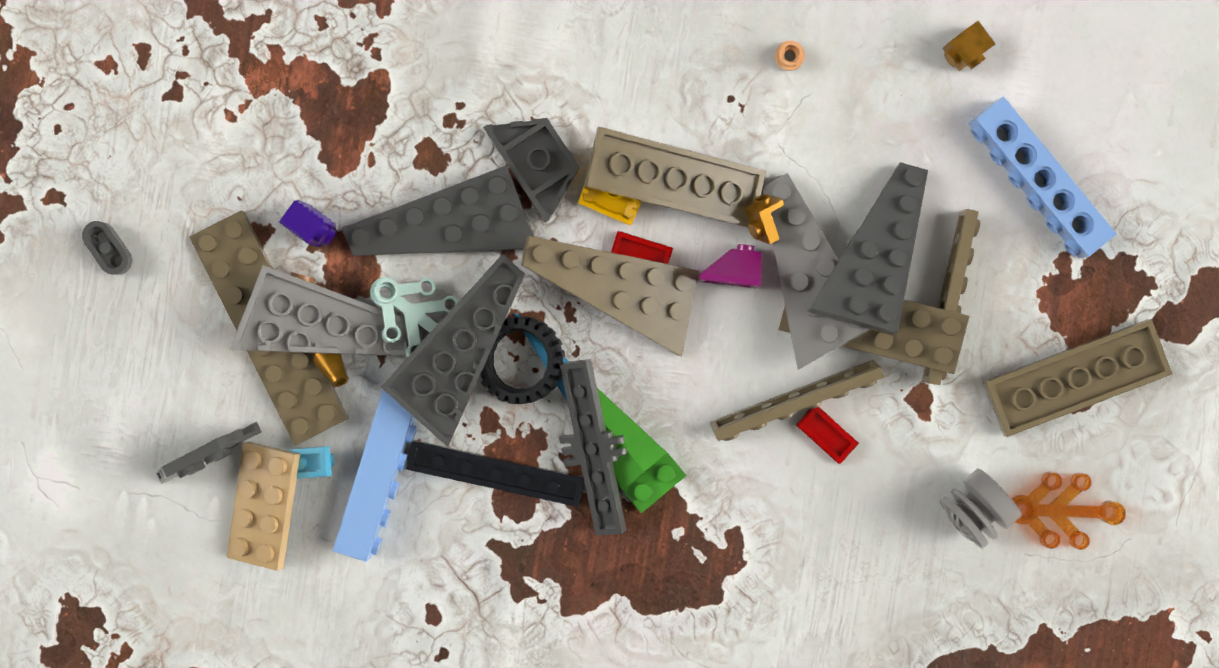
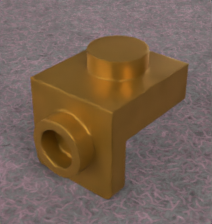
(760, 219)

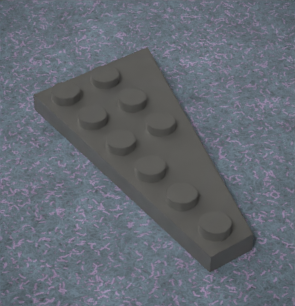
(464, 217)
(875, 267)
(447, 364)

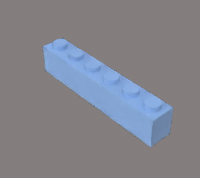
(376, 480)

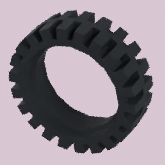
(554, 359)

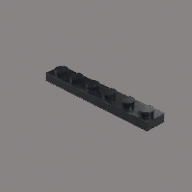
(495, 473)

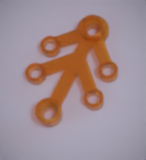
(1059, 510)

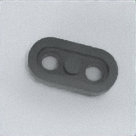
(108, 249)

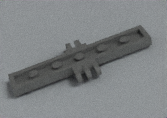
(593, 447)

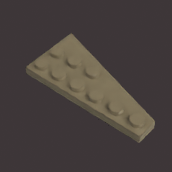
(632, 290)

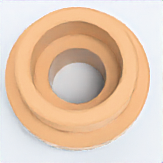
(796, 49)

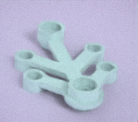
(413, 313)

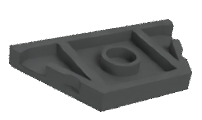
(537, 160)
(208, 453)

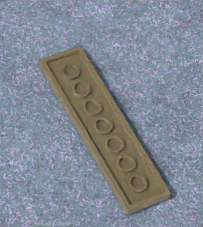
(294, 383)

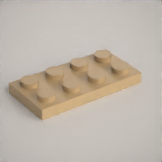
(263, 505)

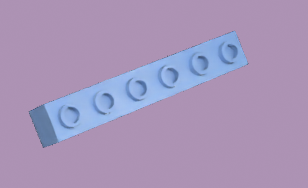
(1094, 228)

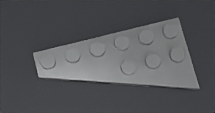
(803, 267)
(307, 318)

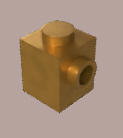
(968, 47)

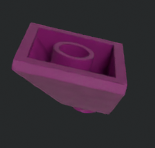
(735, 268)

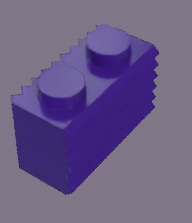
(308, 224)

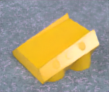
(611, 205)

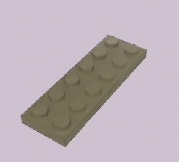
(672, 177)
(924, 337)
(1077, 377)

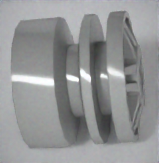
(980, 508)

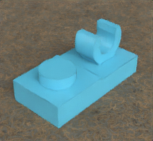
(314, 462)

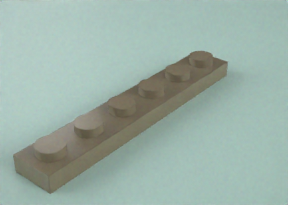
(954, 281)
(805, 397)

